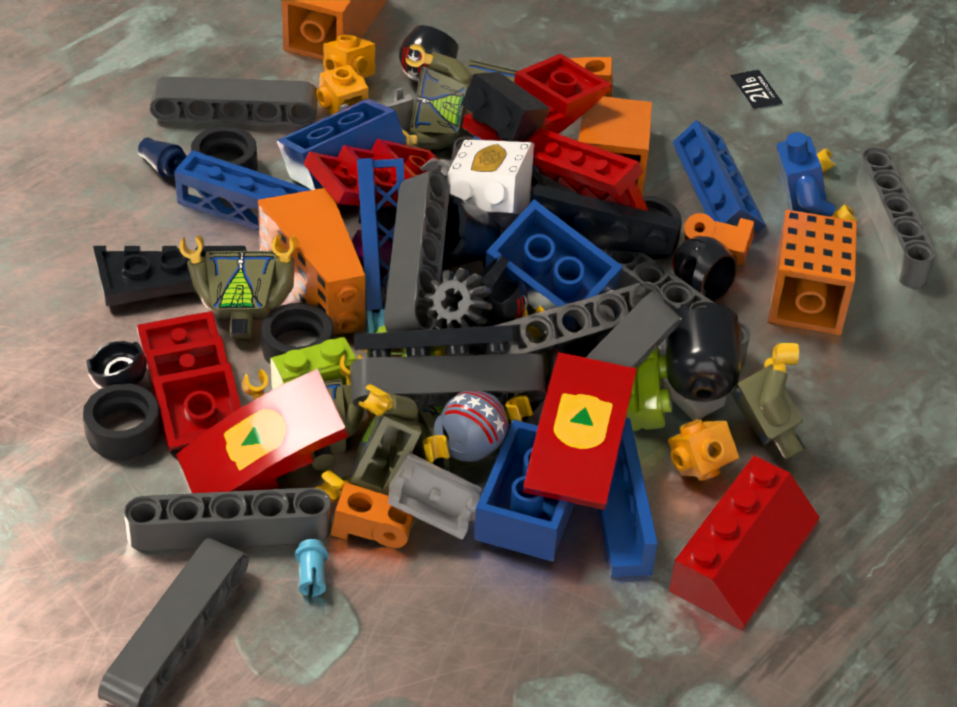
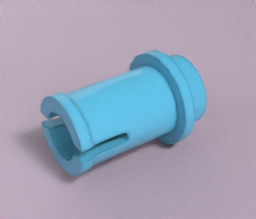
(311, 561)

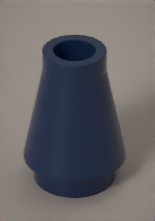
(161, 155)

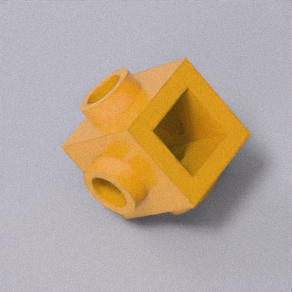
(350, 51)
(340, 88)
(702, 448)

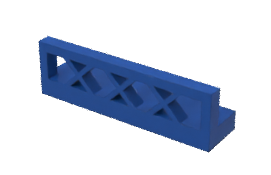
(716, 176)
(229, 181)
(370, 225)
(627, 517)

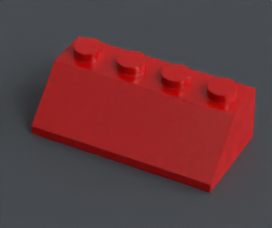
(744, 544)

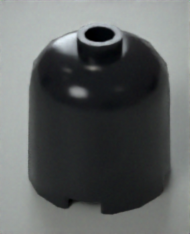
(467, 233)
(704, 353)

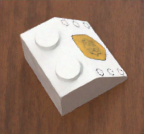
(493, 175)

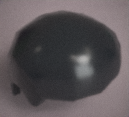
(117, 364)

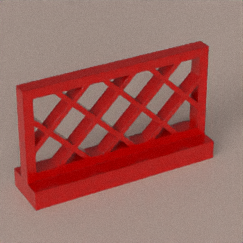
(587, 168)

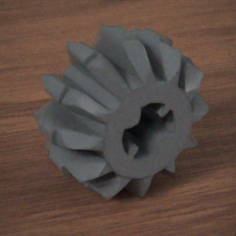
(447, 296)

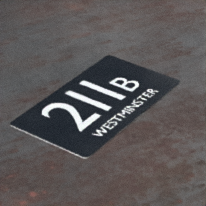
(756, 89)

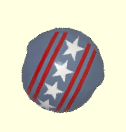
(474, 425)

